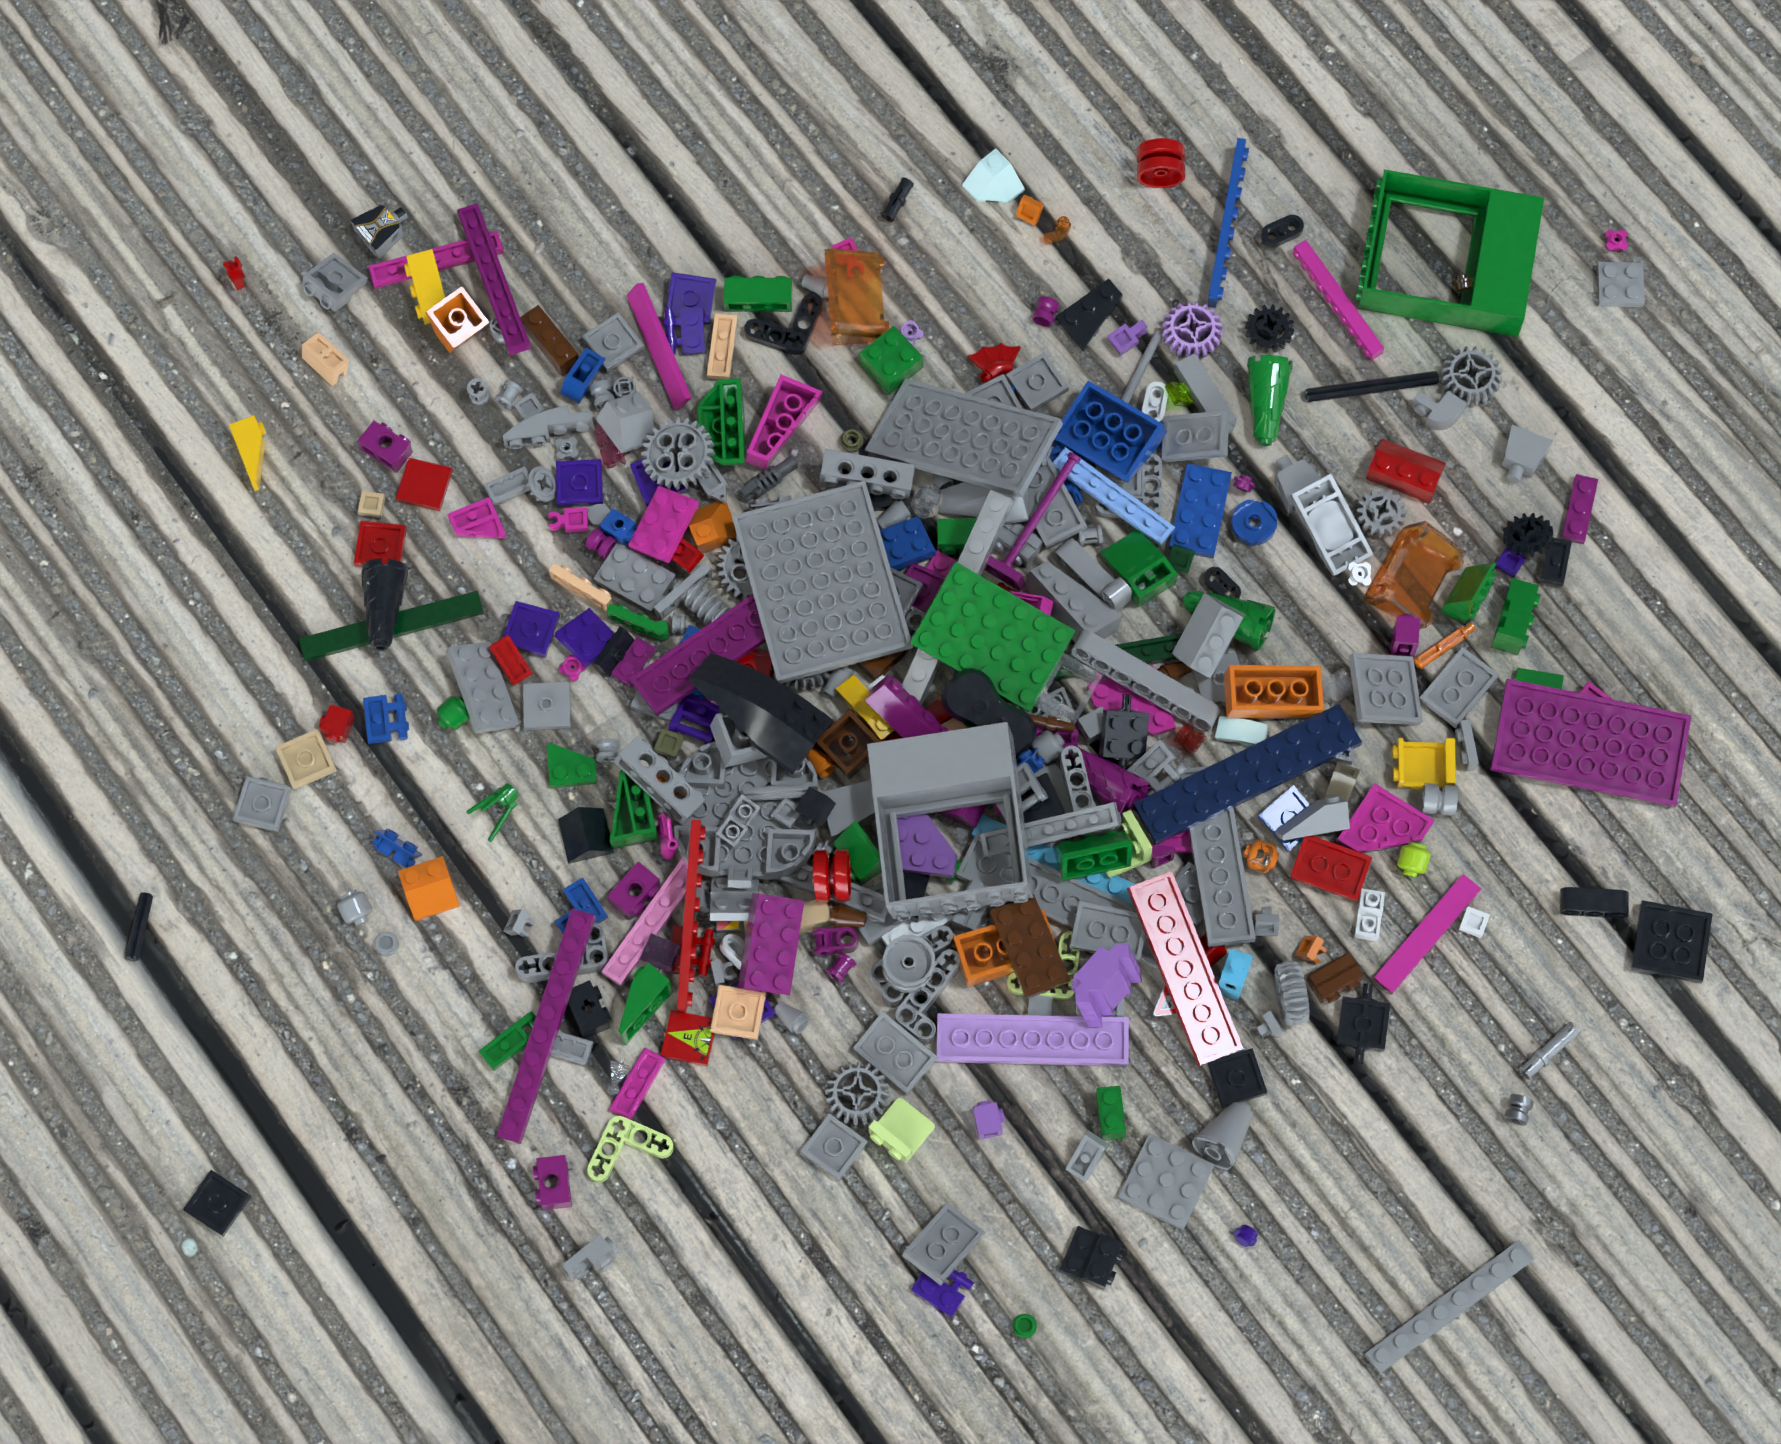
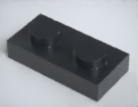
(1556, 562)

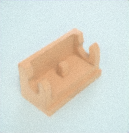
(324, 358)

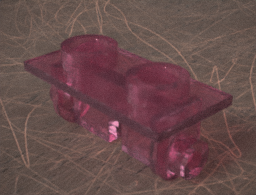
(610, 453)

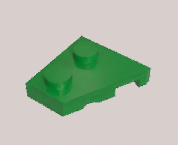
(569, 767)

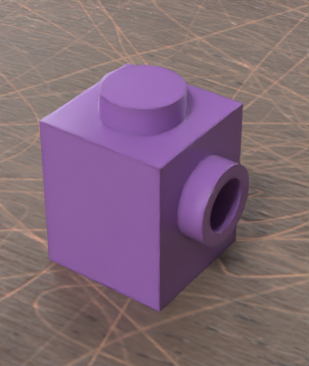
(988, 1119)

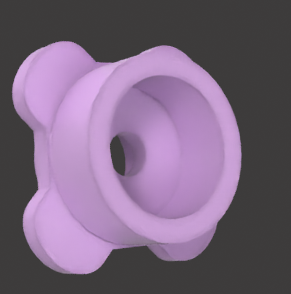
(911, 326)

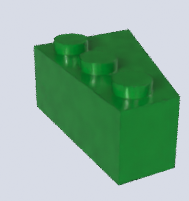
(1516, 616)

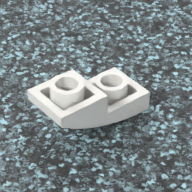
(1369, 915)

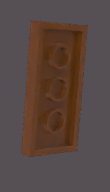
(1029, 947)

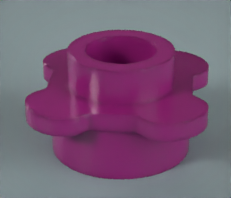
(1243, 483)

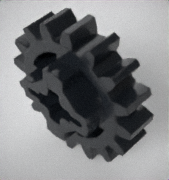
(1262, 335)
(1528, 535)

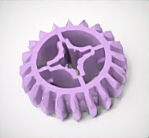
(1208, 325)

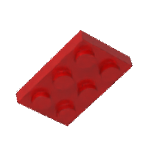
(1331, 867)

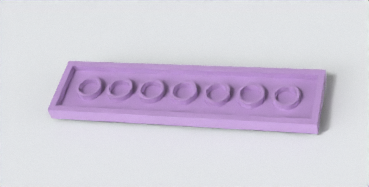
(1031, 1040)

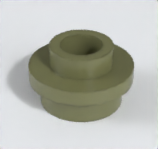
(851, 434)

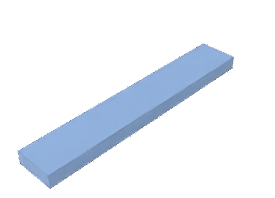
(1116, 499)

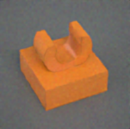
(1029, 210)
(1309, 948)

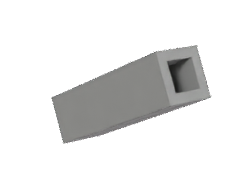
(1202, 388)

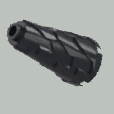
(382, 598)

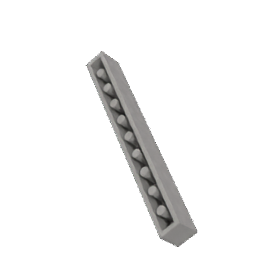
(974, 557)

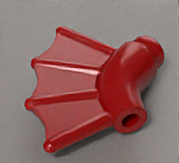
(994, 360)

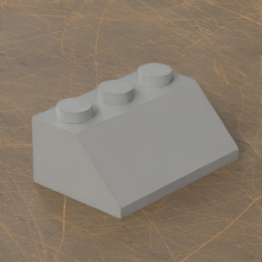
(1208, 635)

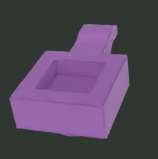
(1126, 338)

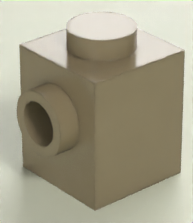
(1343, 781)

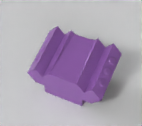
(1105, 982)

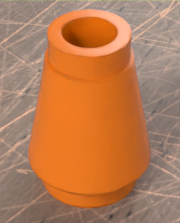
(822, 763)

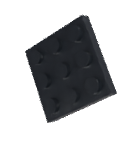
(1671, 941)

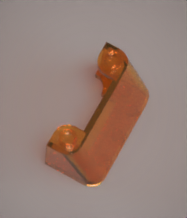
(855, 296)
(1414, 572)

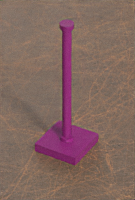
(1003, 569)

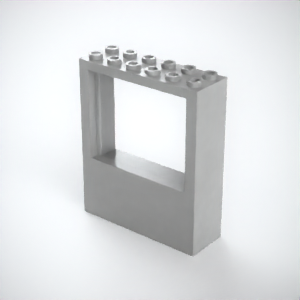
(941, 775)

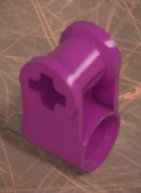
(832, 941)

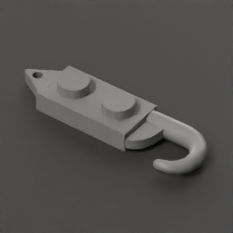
(713, 481)

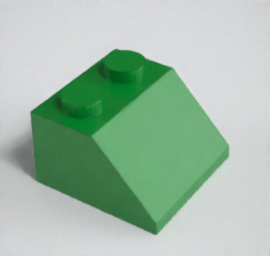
(863, 854)

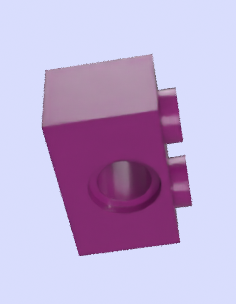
(392, 456)
(1405, 635)
(639, 878)
(560, 1195)

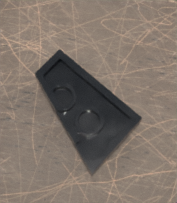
(1088, 314)

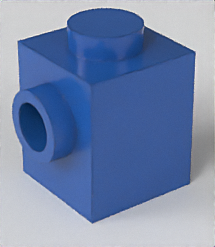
(618, 527)

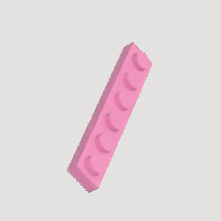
(651, 921)

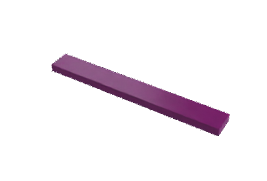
(494, 279)

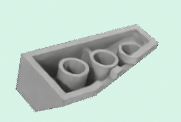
(968, 500)

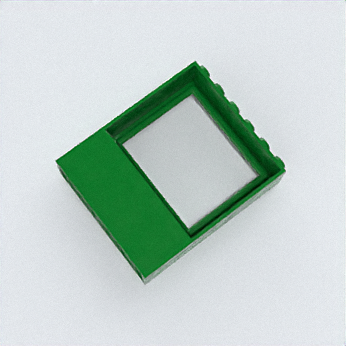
(1497, 259)

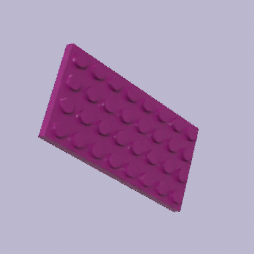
(1591, 742)

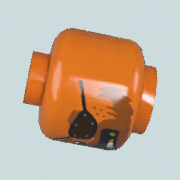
(1261, 856)

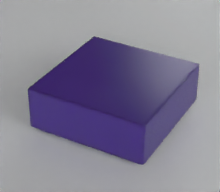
(1510, 563)

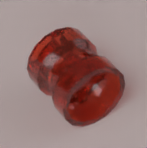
(1189, 738)

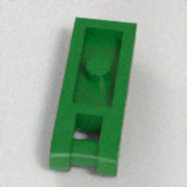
(638, 622)
(508, 1042)

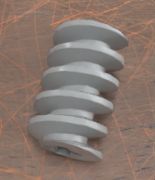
(703, 604)

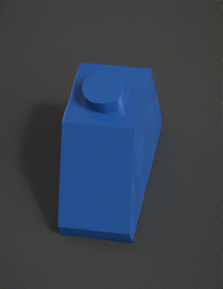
(582, 375)

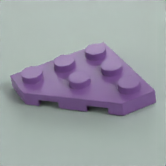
(925, 848)

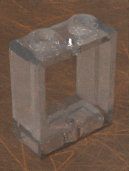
(1055, 707)

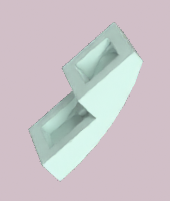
(1240, 731)

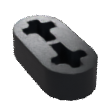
(1225, 582)

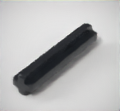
(139, 926)

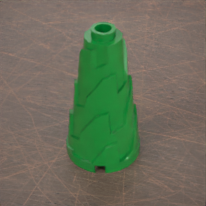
(1267, 391)
(1255, 624)

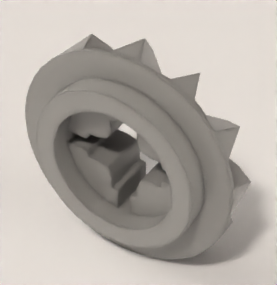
(548, 482)

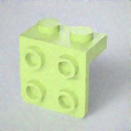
(901, 1130)

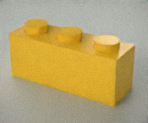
(426, 281)

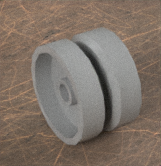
(904, 977)

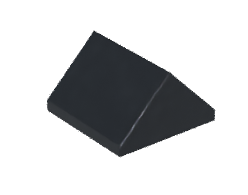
(585, 834)

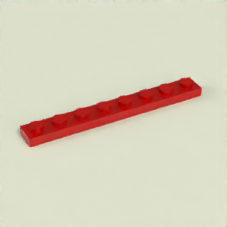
(692, 904)

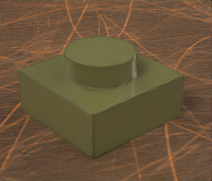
(669, 743)

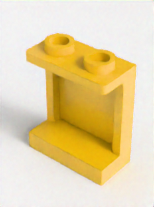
(1424, 763)

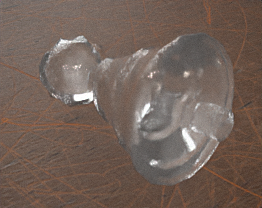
(618, 1071)

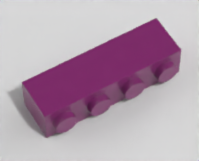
(901, 709)

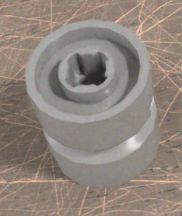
(1439, 799)

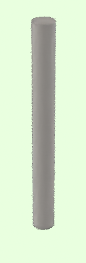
(1141, 367)

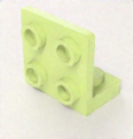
(1140, 844)

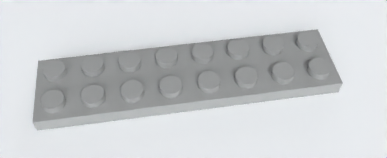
(1062, 516)
(1221, 878)

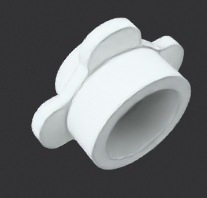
(1355, 578)

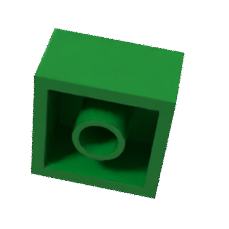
(891, 360)

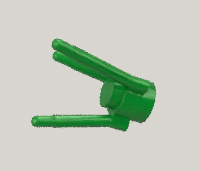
(503, 796)

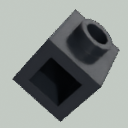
(814, 807)

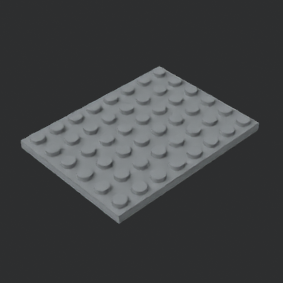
(822, 582)

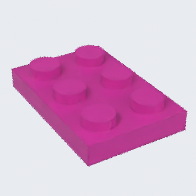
(663, 524)

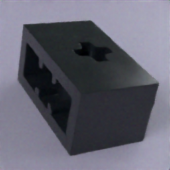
(592, 1022)

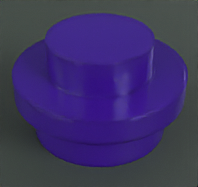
(1246, 1235)

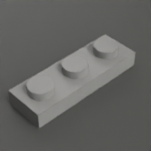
(669, 603)

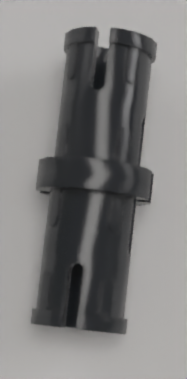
(897, 199)

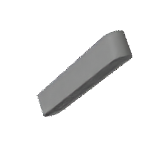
(1145, 681)

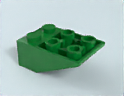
(1140, 566)
(1469, 592)

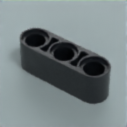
(1594, 902)

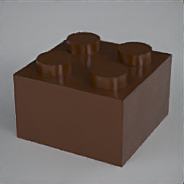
(847, 744)

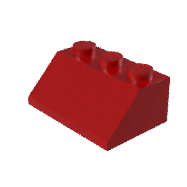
(1405, 470)

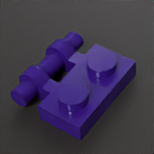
(692, 330)
(943, 1296)

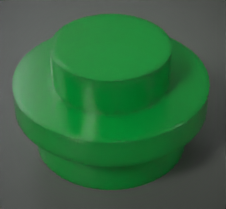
(1024, 1326)

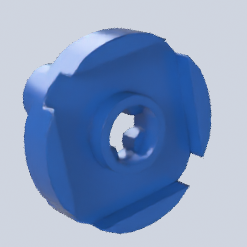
(1257, 510)

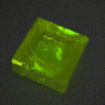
(1179, 394)

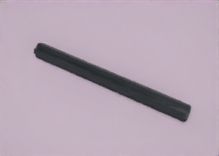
(1372, 386)

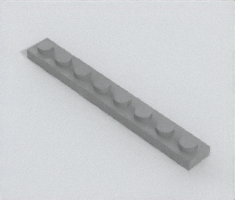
(1449, 1307)

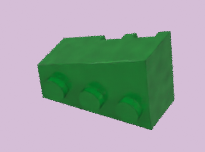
(632, 816)

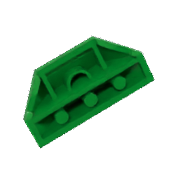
(724, 419)

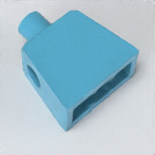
(1234, 973)

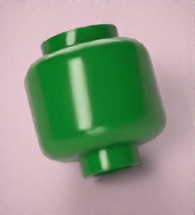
(452, 713)

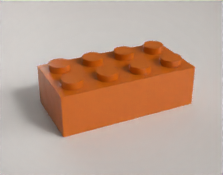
(1273, 691)
(983, 955)

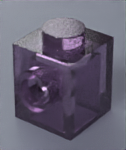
(660, 953)

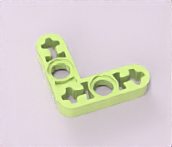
(1058, 995)
(627, 1137)

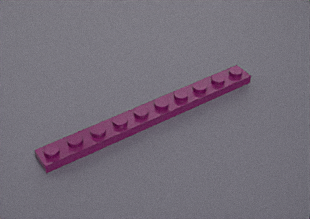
(546, 1026)

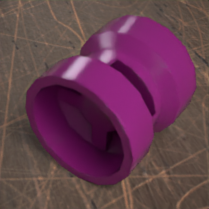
(1045, 310)
(600, 543)

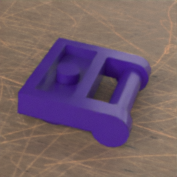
(697, 712)

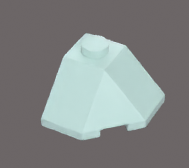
(993, 180)

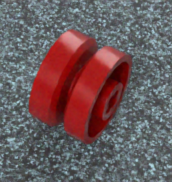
(1160, 163)
(832, 875)

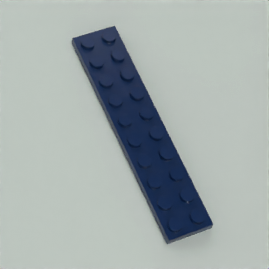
(1247, 774)

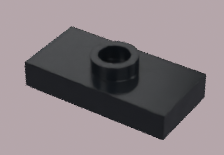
(614, 651)

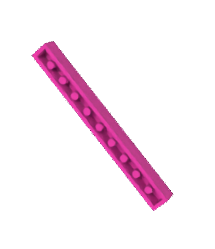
(1339, 301)

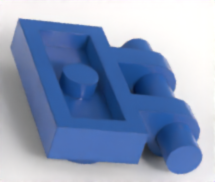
(378, 720)

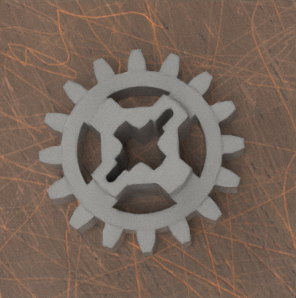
(1370, 508)

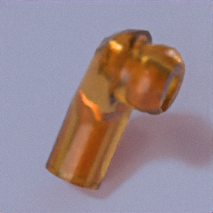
(1060, 232)

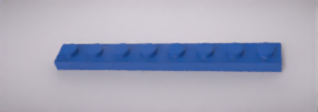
(1227, 231)

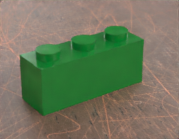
(758, 294)

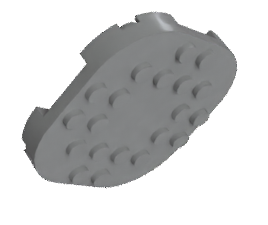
(766, 843)

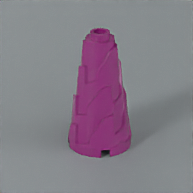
(1111, 782)

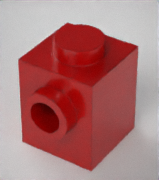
(336, 724)

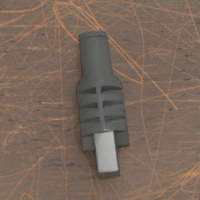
(768, 479)

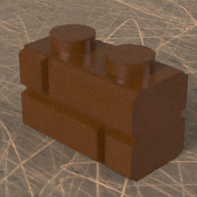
(1335, 978)

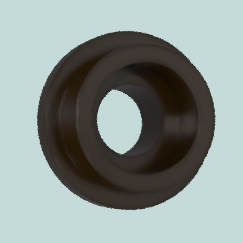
(1462, 283)

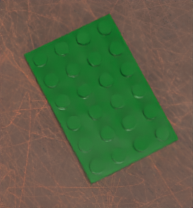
(992, 631)

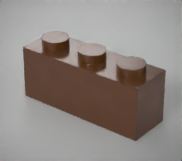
(549, 340)

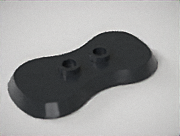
(975, 701)

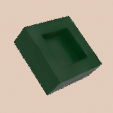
(1181, 558)

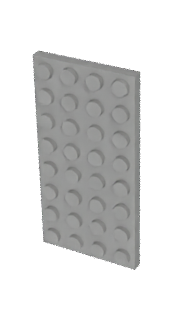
(964, 437)

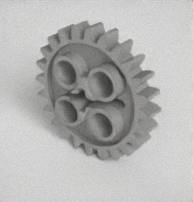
(698, 452)
(729, 567)

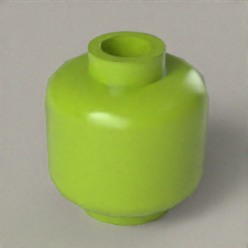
(1414, 859)

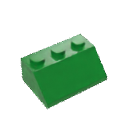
(1094, 855)

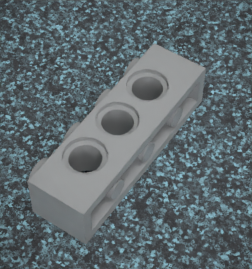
(876, 467)
(661, 792)

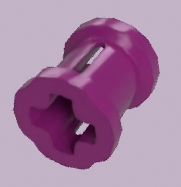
(841, 967)

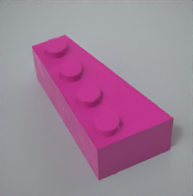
(783, 416)

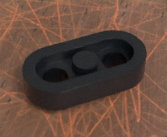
(1280, 230)

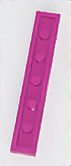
(445, 256)
(659, 346)
(1427, 934)

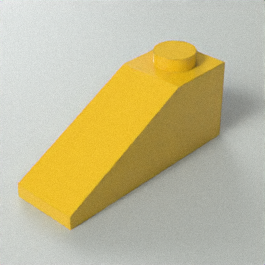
(251, 446)
(854, 695)

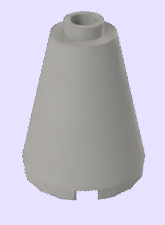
(1224, 1136)

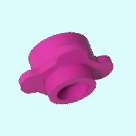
(1613, 245)
(566, 669)

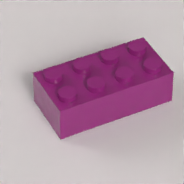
(771, 944)

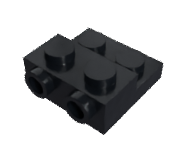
(1092, 1258)

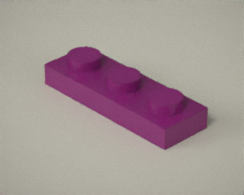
(1579, 509)

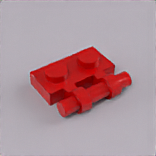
(706, 942)

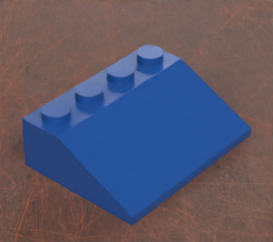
(1110, 432)

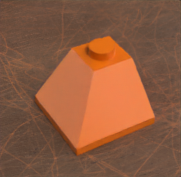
(712, 527)

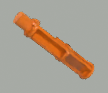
(1443, 646)

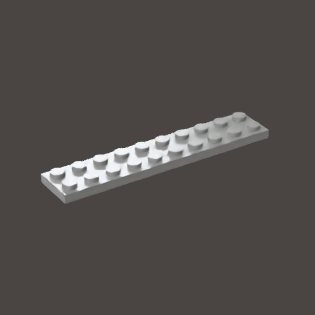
(1053, 895)

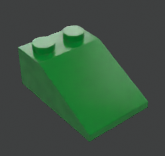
(645, 997)

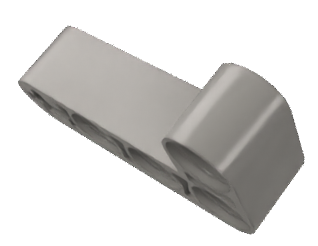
(1091, 575)
(1082, 791)
(940, 946)
(587, 966)
(931, 992)

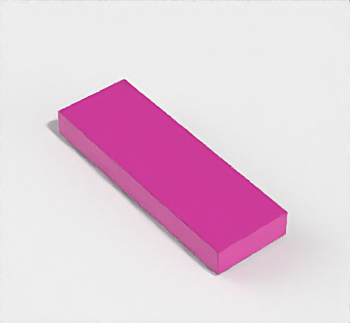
(637, 1084)

